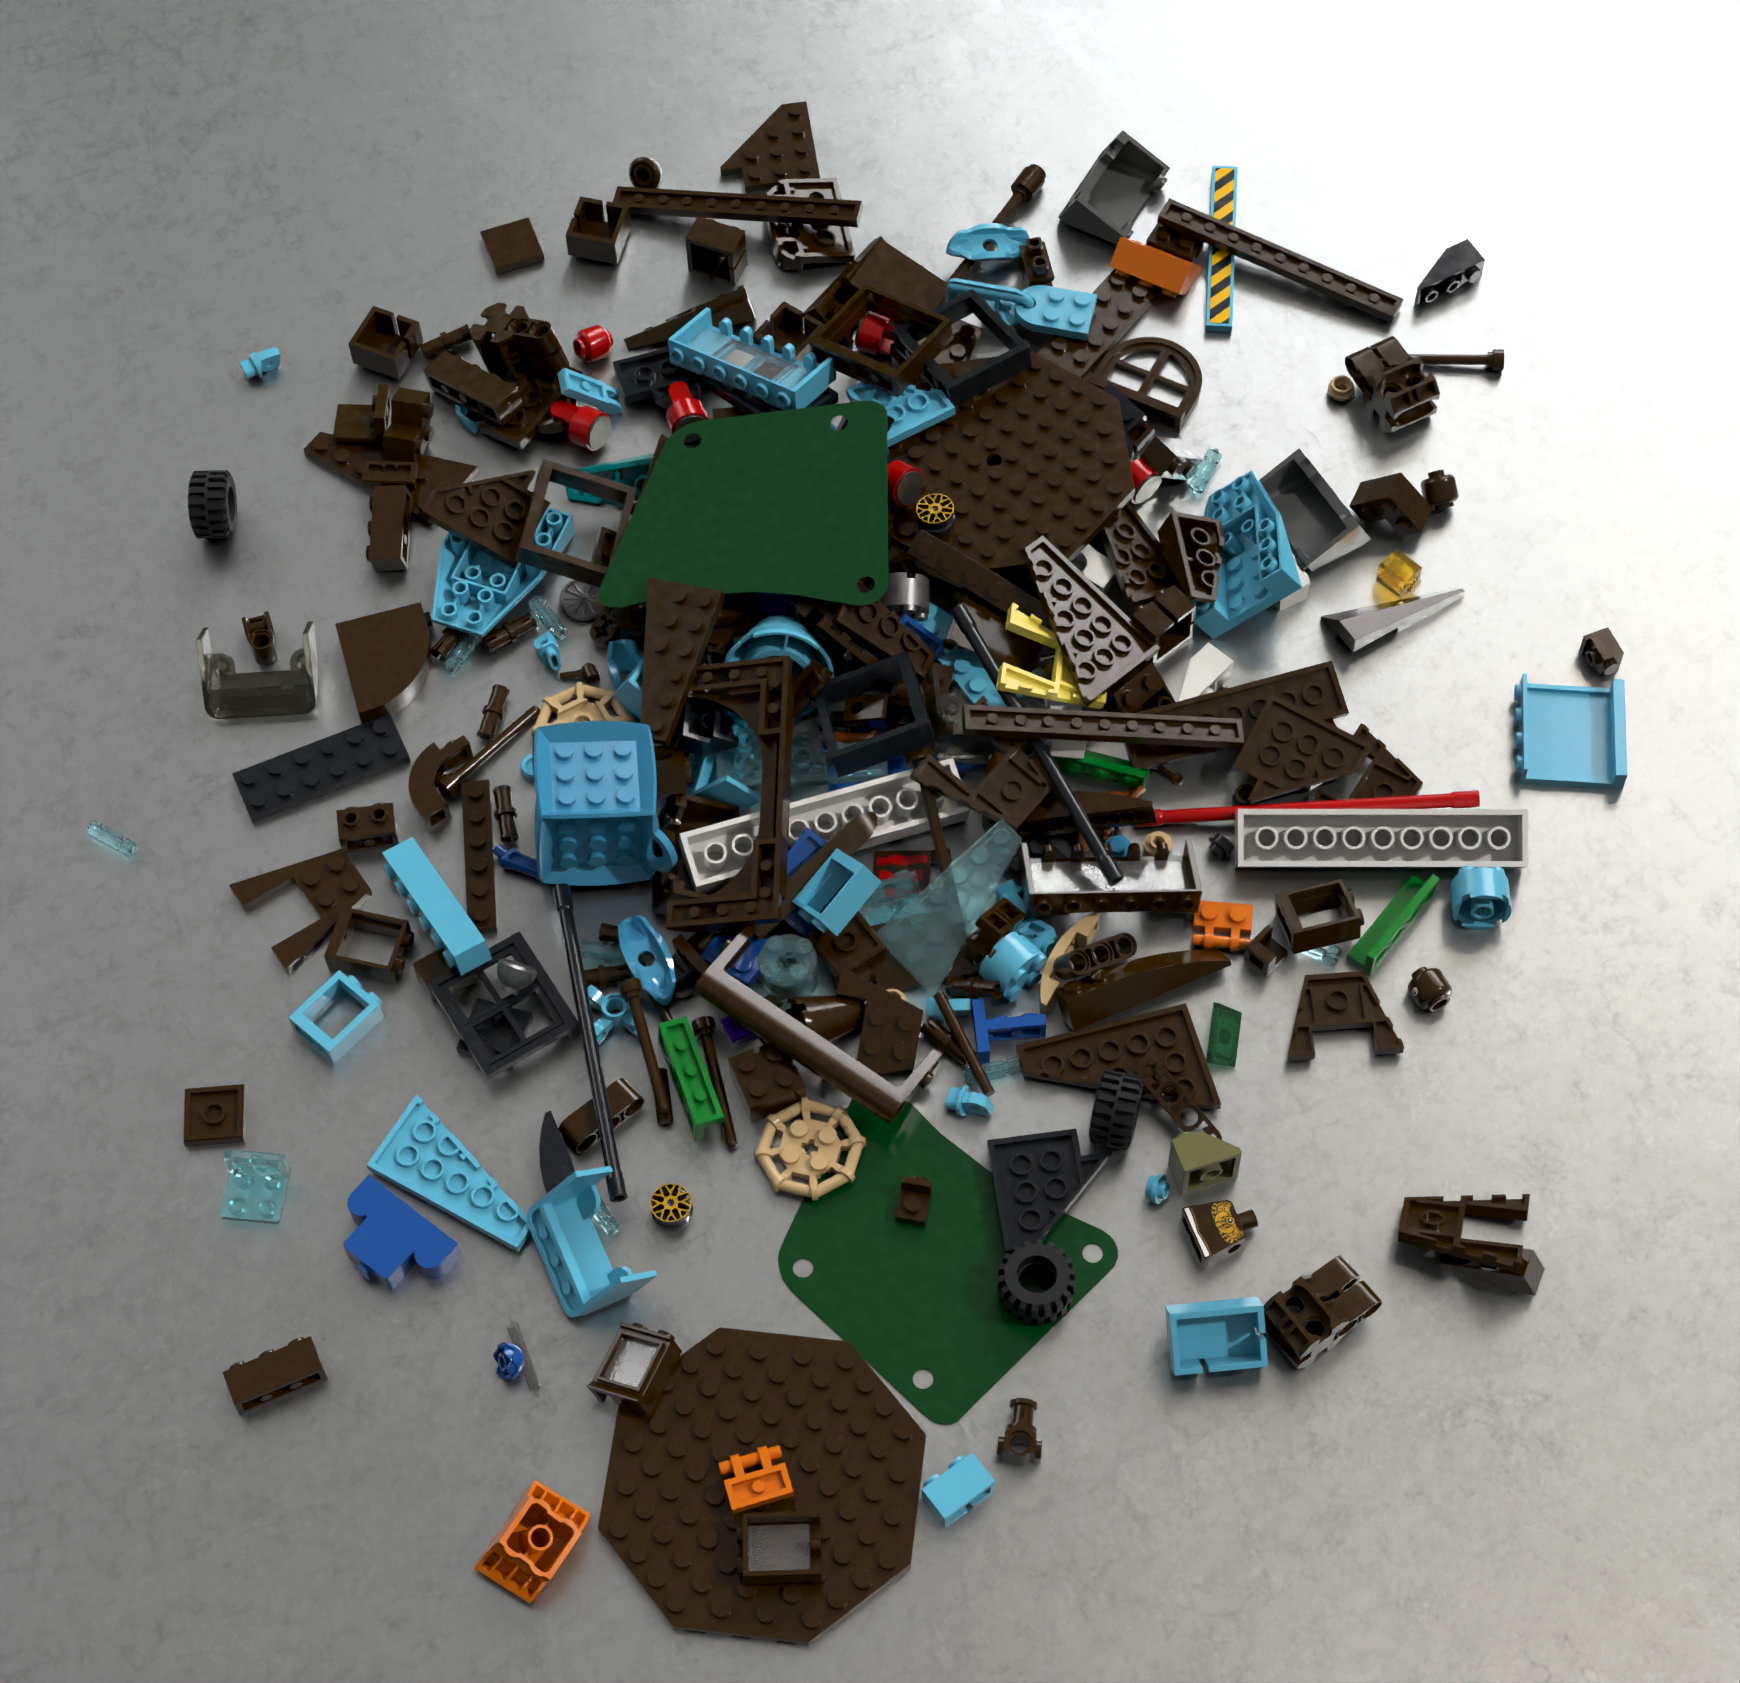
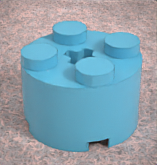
(1480, 897)
(1014, 965)

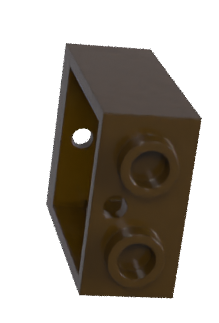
(1314, 898)
(352, 919)

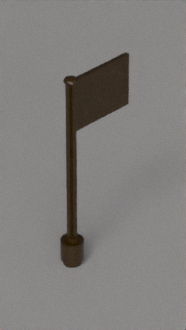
(905, 278)
(991, 624)
(887, 969)

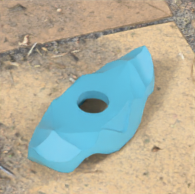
(969, 242)

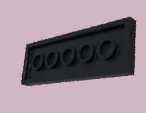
(321, 767)

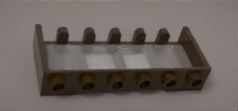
(1078, 886)

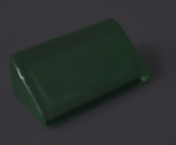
(1223, 1035)

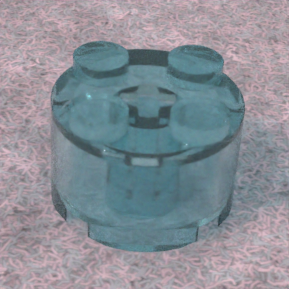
(788, 967)

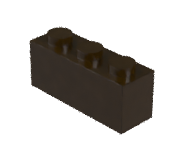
(389, 528)
(274, 1375)

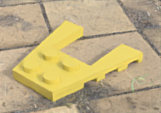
(1019, 681)

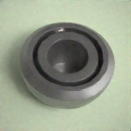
(514, 975)

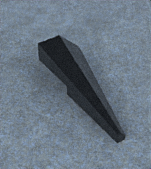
(705, 726)

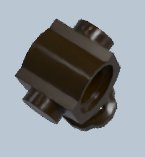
(1020, 1432)

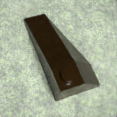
(1193, 552)

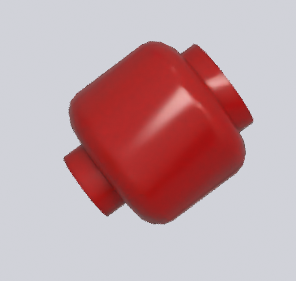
(592, 344)

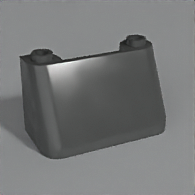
(1115, 189)
(1312, 513)

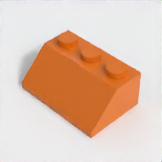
(1154, 267)

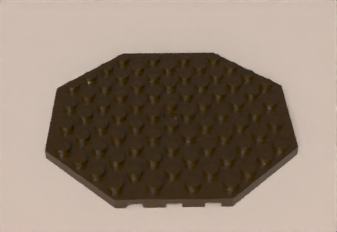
(1058, 472)
(845, 1453)

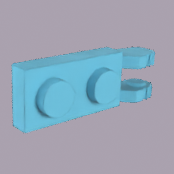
(589, 391)

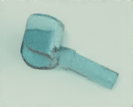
(1325, 954)

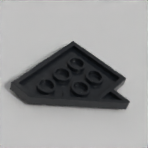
(1038, 1182)

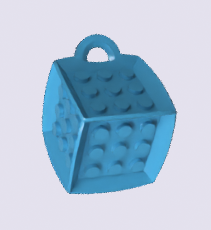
(597, 804)

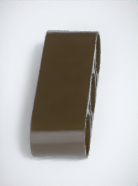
(1084, 959)
(581, 1126)

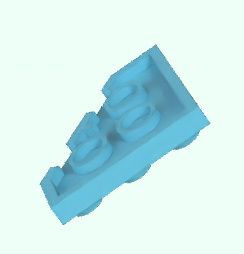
(911, 410)

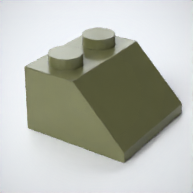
(1202, 1161)

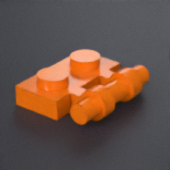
(1222, 918)
(757, 1487)

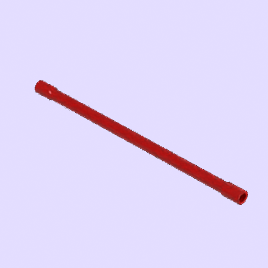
(1455, 800)

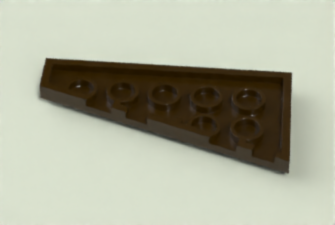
(348, 462)
(1136, 558)
(675, 640)

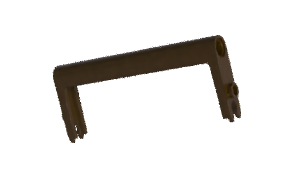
(802, 1042)

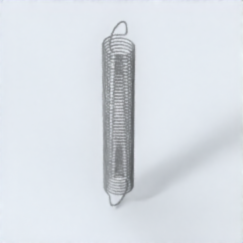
(525, 1361)

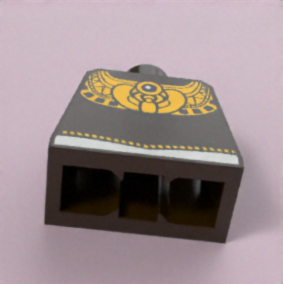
(1216, 1230)

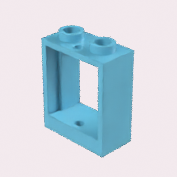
(825, 885)
(352, 1033)

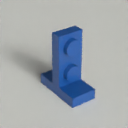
(1003, 1028)

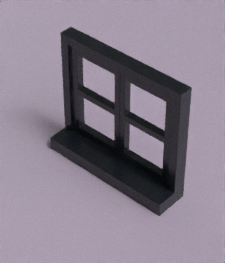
(564, 1020)

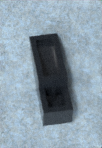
(554, 1156)

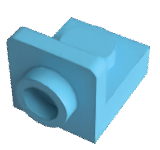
(1039, 934)

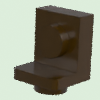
(914, 1201)

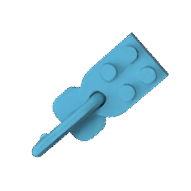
(1036, 307)

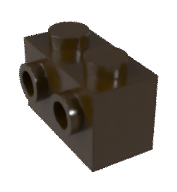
(367, 827)

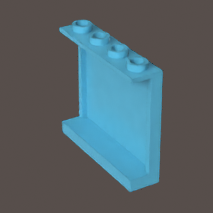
(1571, 735)

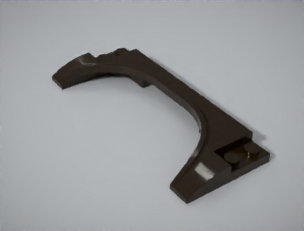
(763, 698)

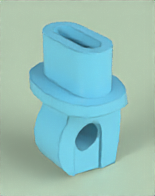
(260, 362)
(548, 651)
(1012, 892)
(960, 1007)
(966, 1101)

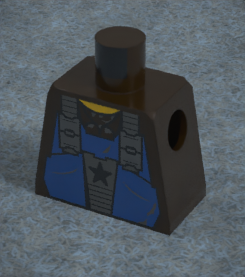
(866, 714)

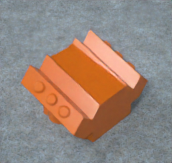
(533, 1542)

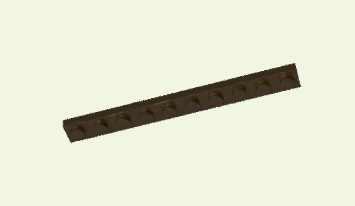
(740, 206)
(1280, 260)
(1102, 726)

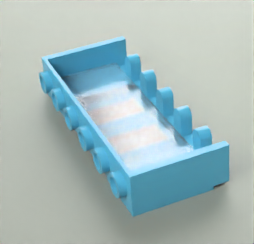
(748, 366)

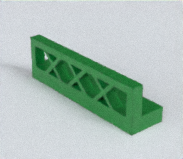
(1103, 770)
(1392, 923)
(689, 1075)

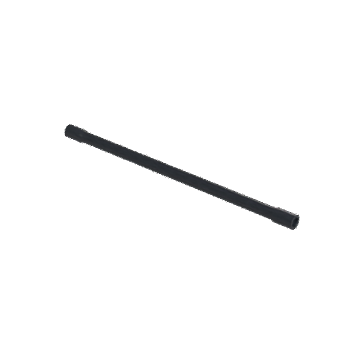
(1104, 860)
(564, 907)

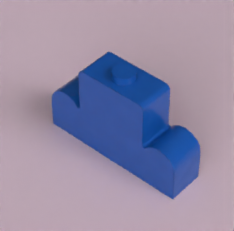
(395, 1238)

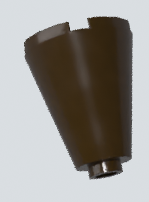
(828, 1015)

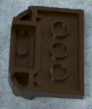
(809, 243)

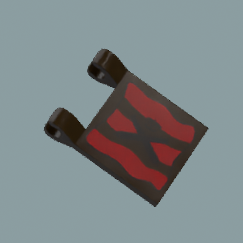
(890, 862)

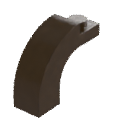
(427, 769)

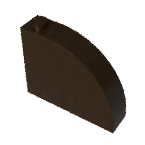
(387, 658)

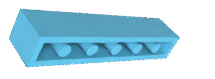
(436, 905)

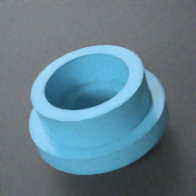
(1157, 1188)

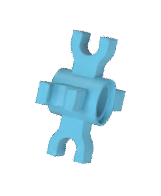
(610, 1021)

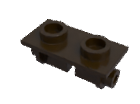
(808, 684)

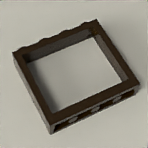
(869, 371)
(582, 481)

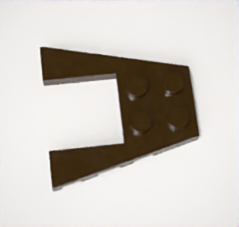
(1006, 793)
(326, 884)
(1439, 1227)

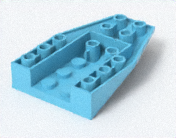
(1255, 556)
(479, 590)

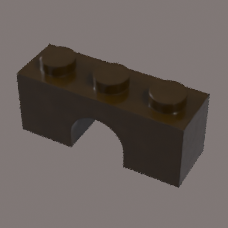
(672, 770)

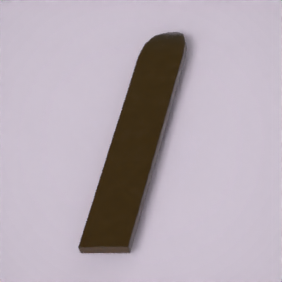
(847, 840)

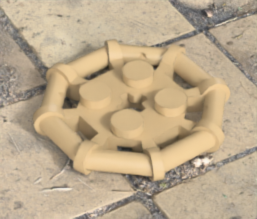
(581, 709)
(809, 1132)

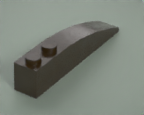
(1102, 809)
(1132, 983)

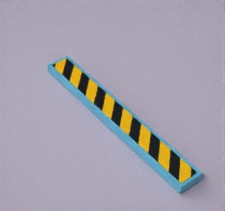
(1220, 263)

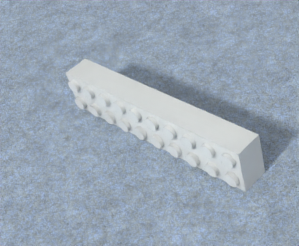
(1381, 838)
(721, 849)

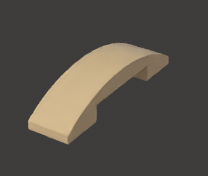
(1078, 935)

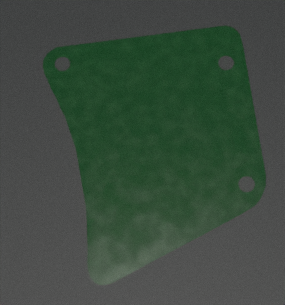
(764, 509)
(921, 1292)

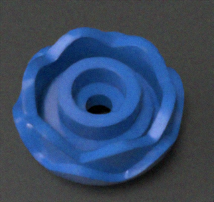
(509, 1360)

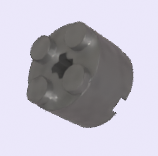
(908, 595)

